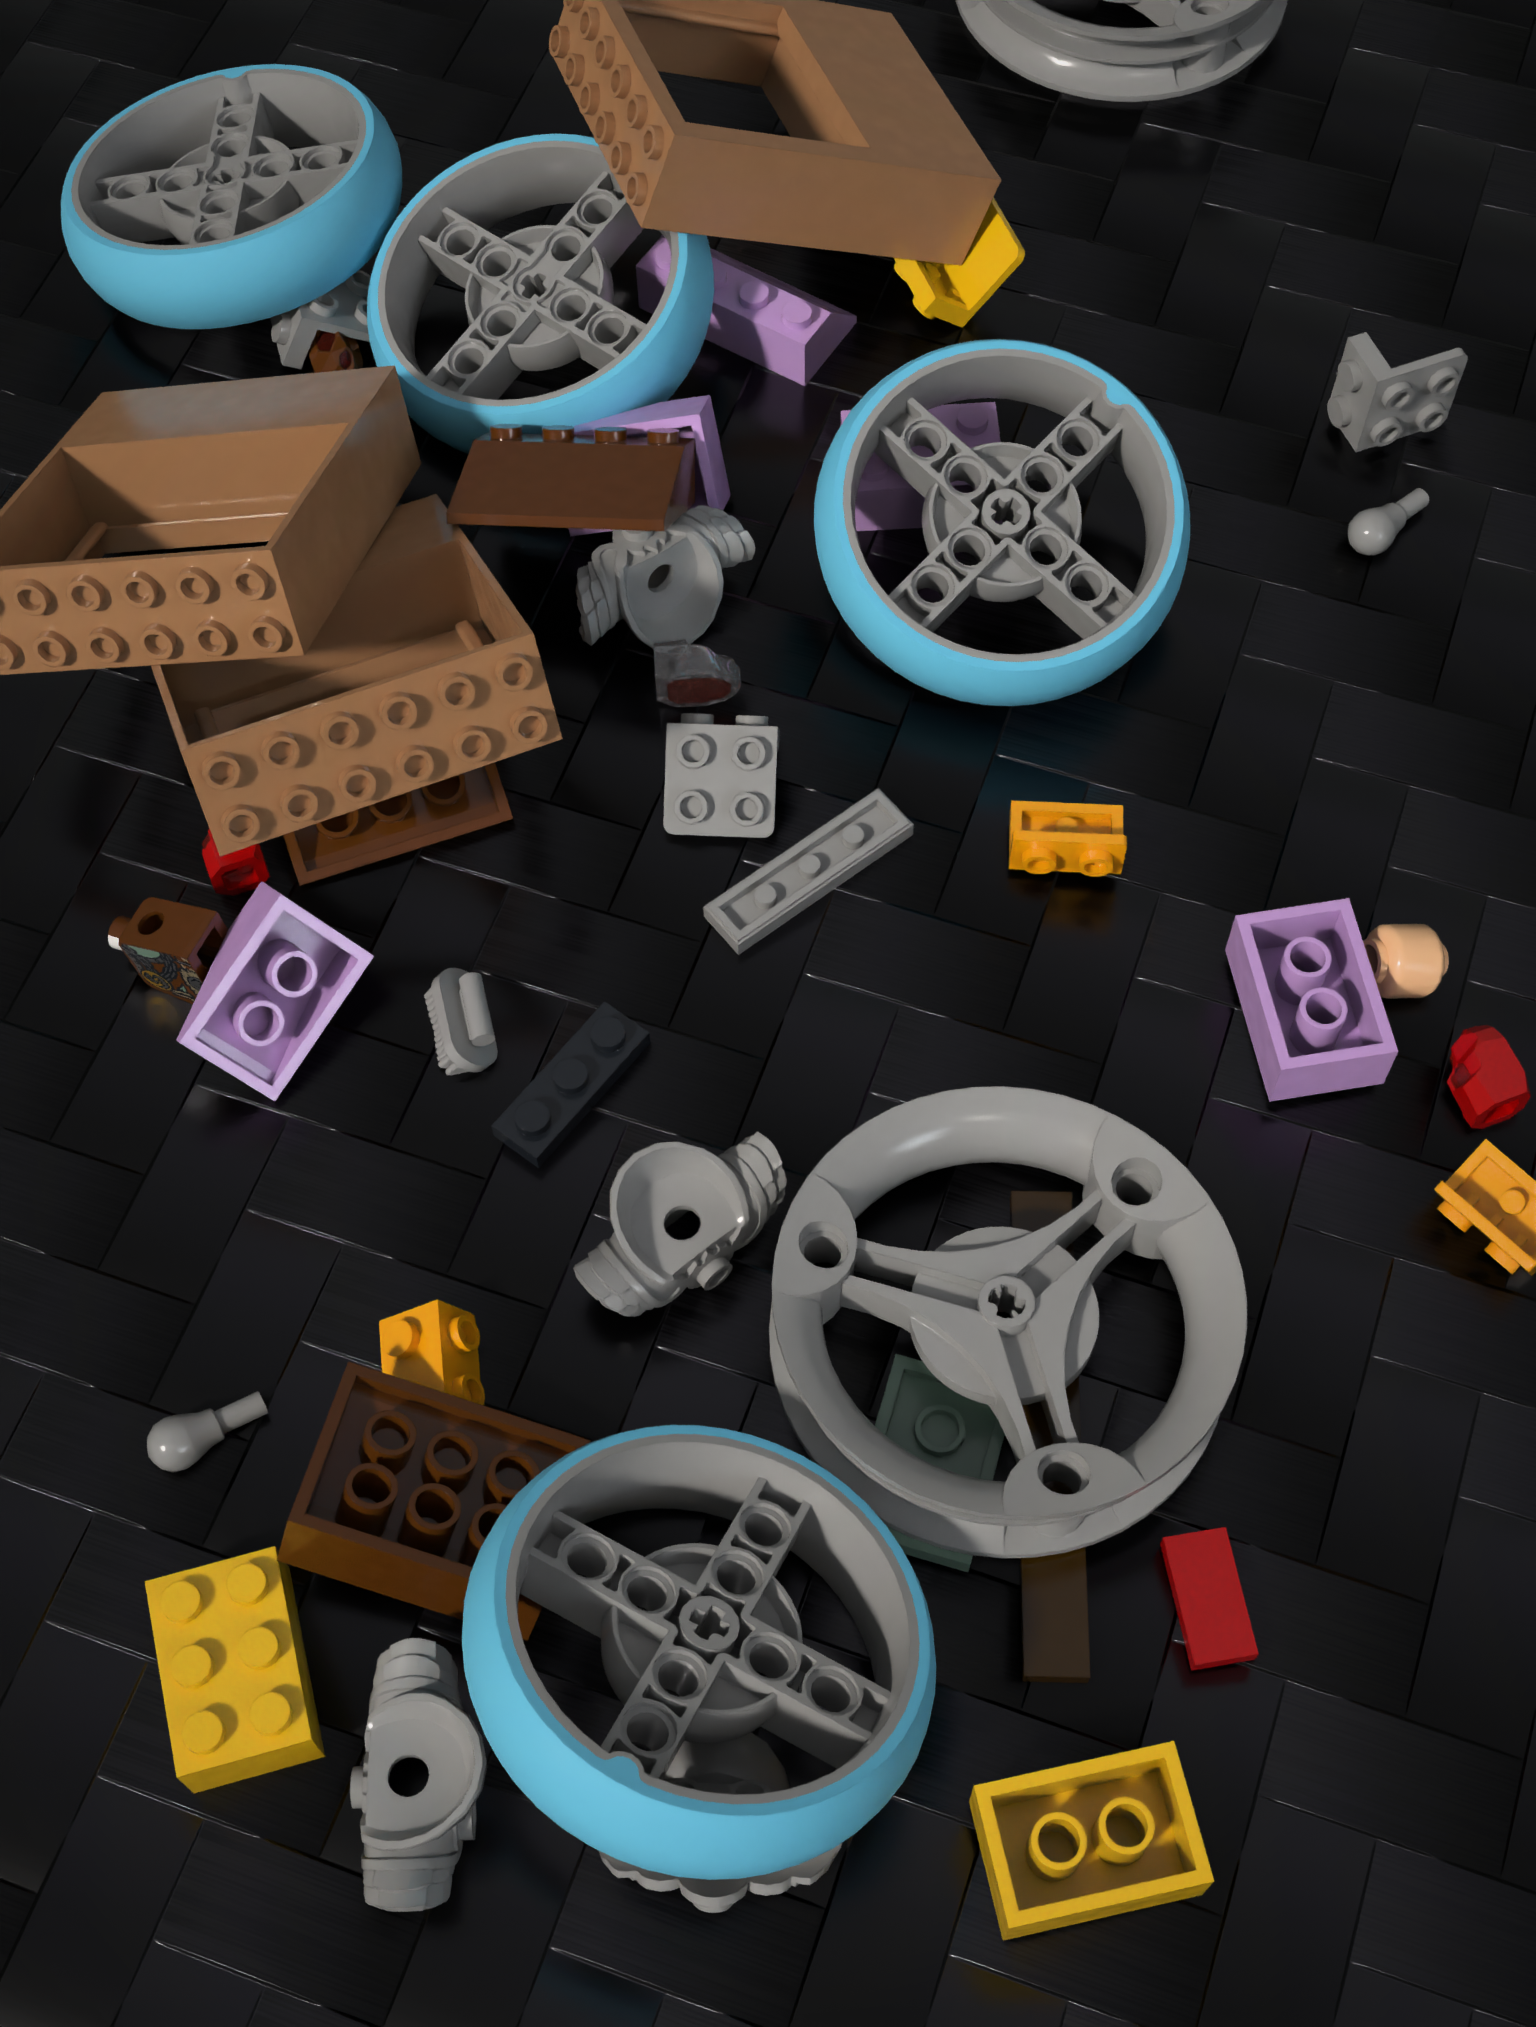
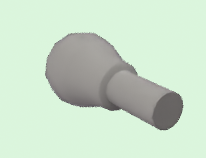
(1376, 528)
(184, 1438)

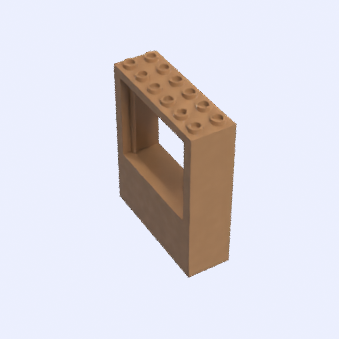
(871, 146)
(193, 466)
(399, 690)

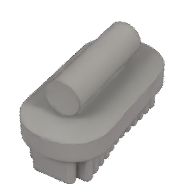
(461, 1022)

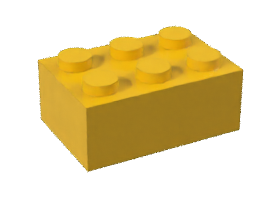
(233, 1670)
(1089, 1840)

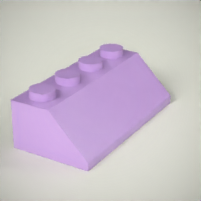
(756, 314)

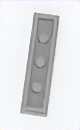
(808, 871)

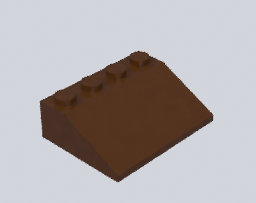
(575, 479)
(399, 825)
(412, 1489)

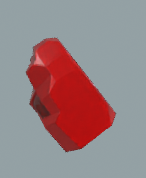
(235, 871)
(1486, 1077)

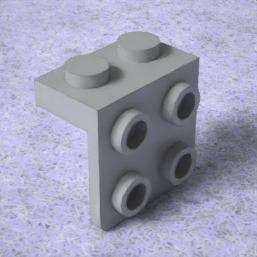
(336, 311)
(1385, 404)
(720, 777)

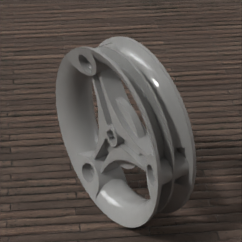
(1188, 52)
(997, 1357)

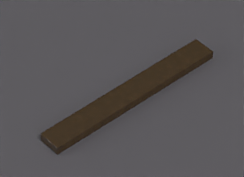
(1052, 1585)

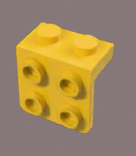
(959, 291)

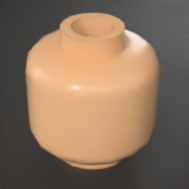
(1406, 960)

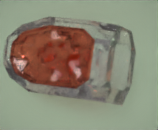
(693, 674)

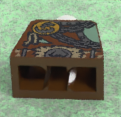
(170, 944)

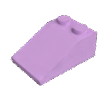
(693, 419)
(271, 991)

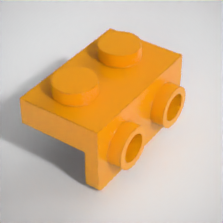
(1066, 838)
(1498, 1202)
(434, 1348)

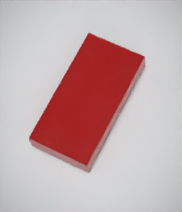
(1209, 1598)

